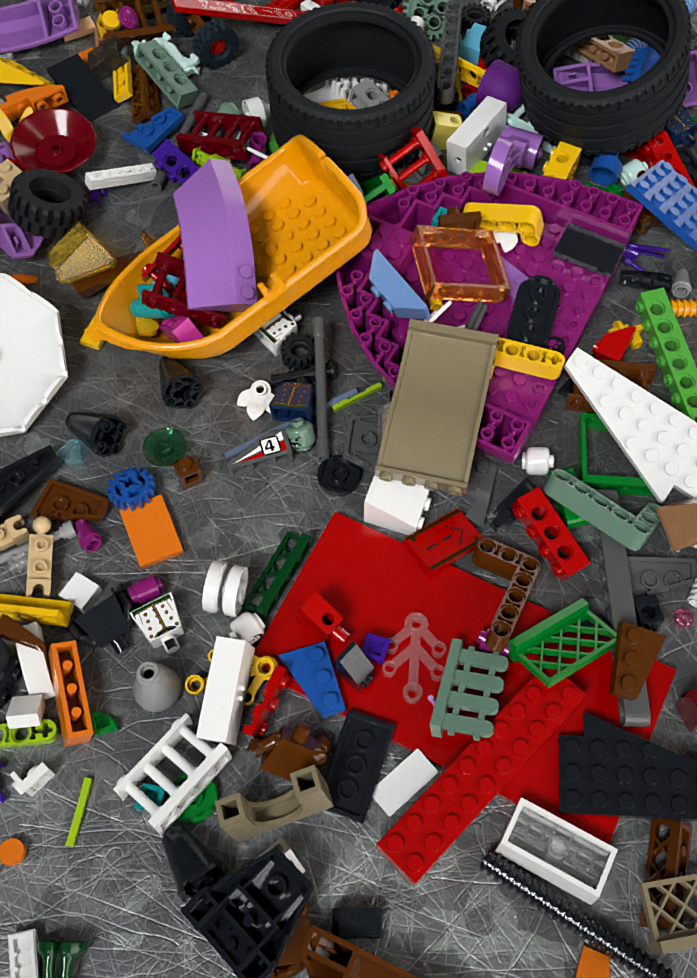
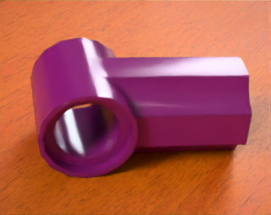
(257, 142)

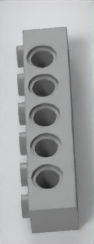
(366, 95)

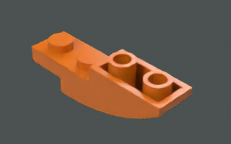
(35, 97)

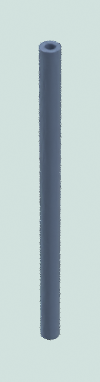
(238, 449)

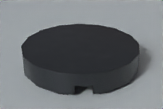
(338, 476)

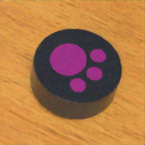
(556, 344)

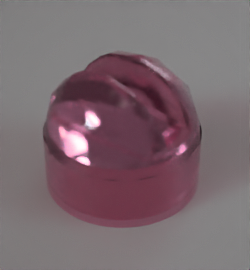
(683, 621)

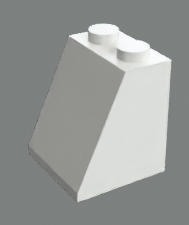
(396, 505)

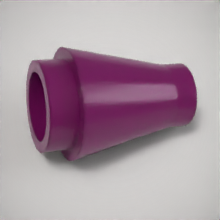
(87, 536)

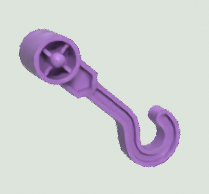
(512, 149)

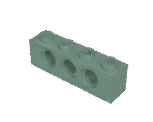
(166, 74)

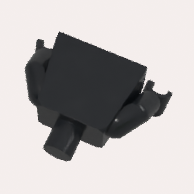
(104, 622)

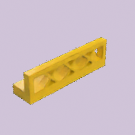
(36, 610)

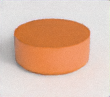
(12, 852)

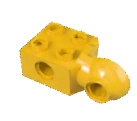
(562, 162)

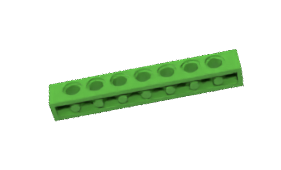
(672, 338)

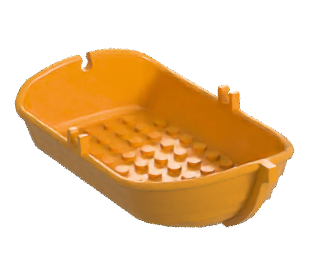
(302, 229)

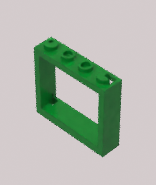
(623, 485)

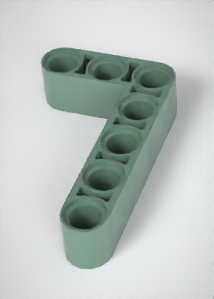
(602, 512)

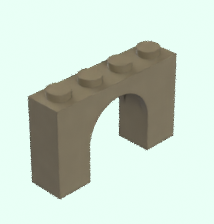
(248, 819)

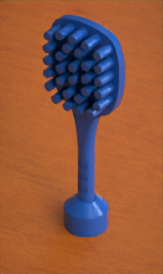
(607, 168)

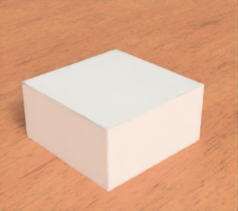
(80, 592)
(25, 711)

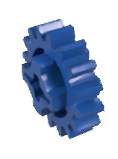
(131, 488)

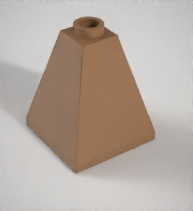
(680, 523)

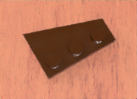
(68, 503)
(633, 659)

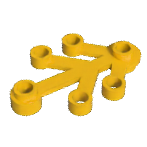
(256, 670)

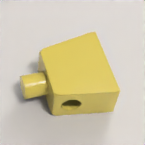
(443, 127)

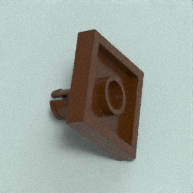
(455, 219)

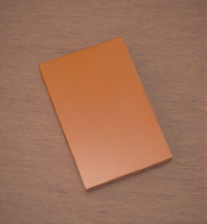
(151, 532)

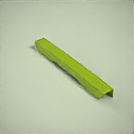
(346, 402)
(75, 826)

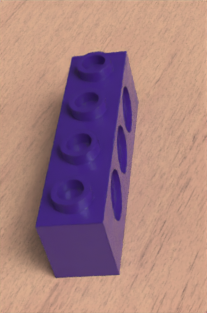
(169, 153)

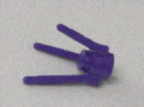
(633, 250)

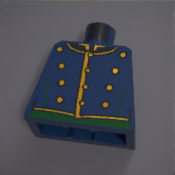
(682, 128)
(293, 401)

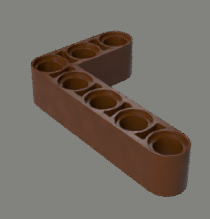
(513, 566)

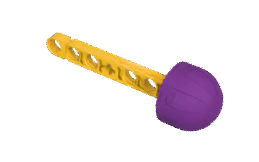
(498, 81)

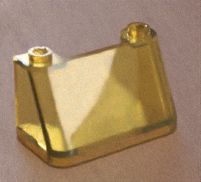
(79, 255)

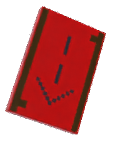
(443, 541)

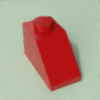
(614, 344)

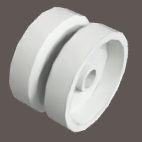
(225, 588)

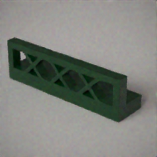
(282, 577)

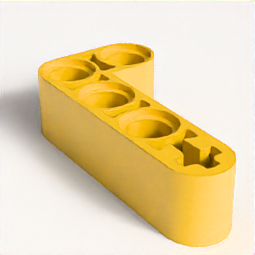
(510, 218)
(528, 359)

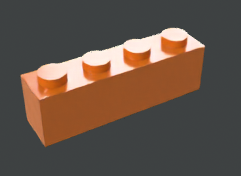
(70, 693)

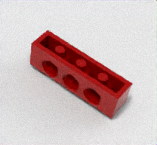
(549, 521)

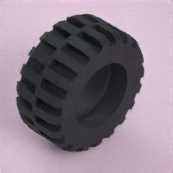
(493, 39)
(46, 202)

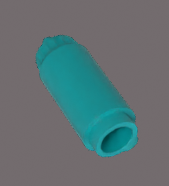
(140, 310)

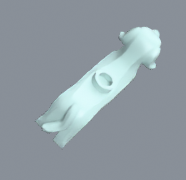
(187, 65)

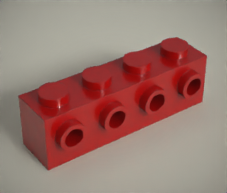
(663, 149)

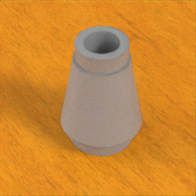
(681, 285)

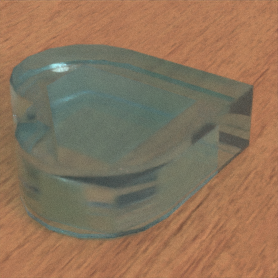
(71, 453)

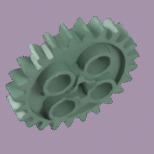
(411, 9)

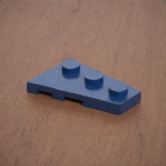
(151, 134)
(316, 677)

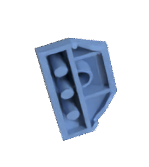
(395, 291)

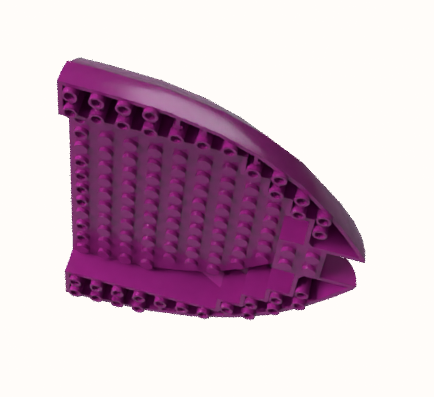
(513, 398)

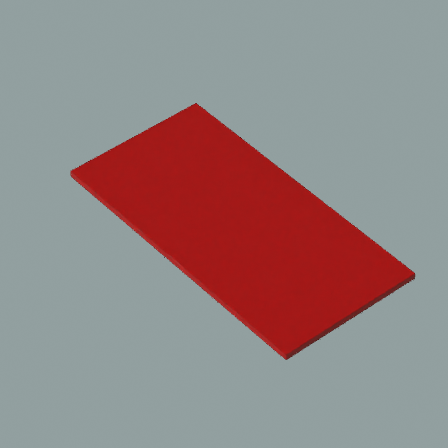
(375, 587)

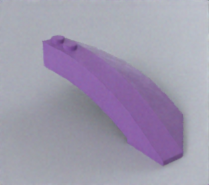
(215, 240)

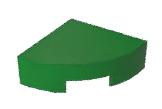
(102, 723)

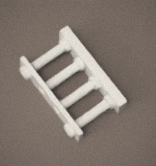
(180, 796)

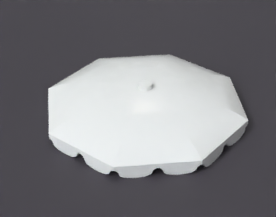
(30, 355)

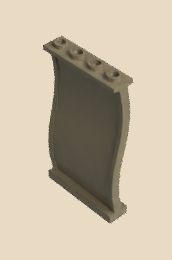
(437, 407)

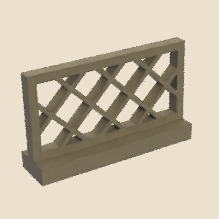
(671, 940)

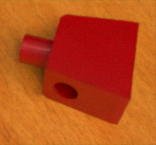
(315, 612)

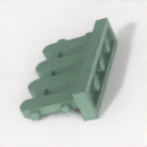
(448, 698)

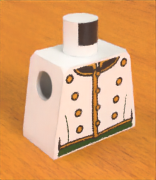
(278, 329)
(160, 623)

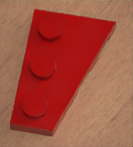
(262, 710)

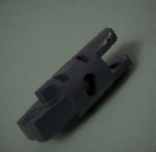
(645, 280)

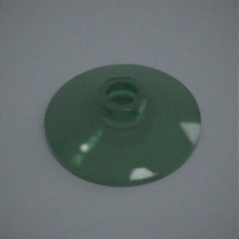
(164, 439)

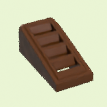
(16, 633)

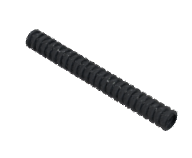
(573, 918)

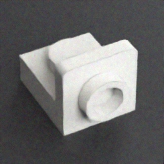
(35, 779)

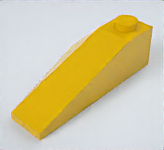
(16, 74)

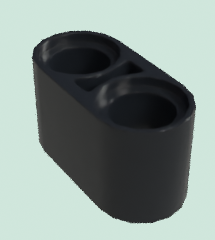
(357, 923)

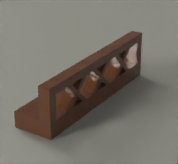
(144, 95)
(676, 865)

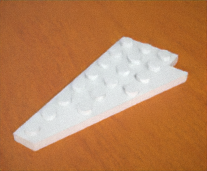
(649, 431)

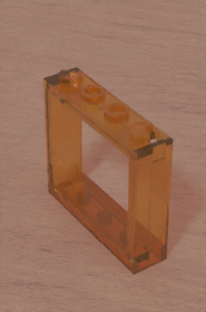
(459, 239)

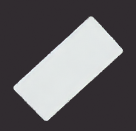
(403, 782)

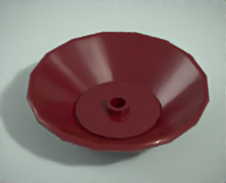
(53, 140)

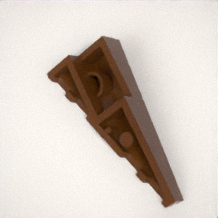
(97, 282)

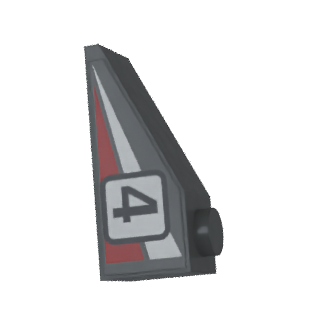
(265, 452)

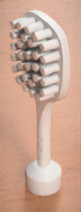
(333, 89)

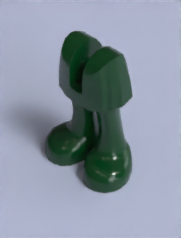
(68, 951)

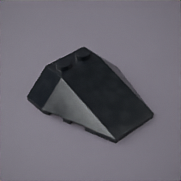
(252, 913)

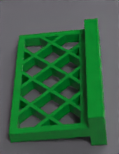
(377, 187)
(551, 631)

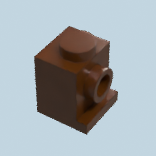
(186, 467)

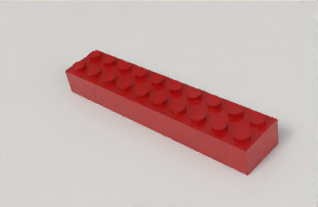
(477, 776)

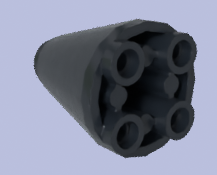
(178, 384)
(97, 431)

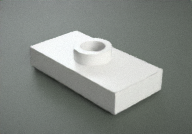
(24, 955)

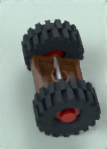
(214, 41)

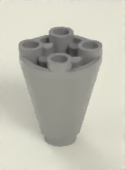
(156, 687)

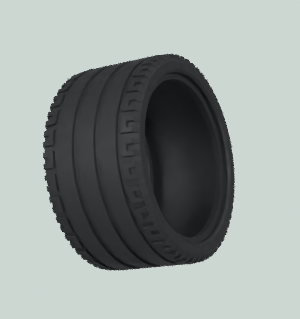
(352, 42)
(610, 118)

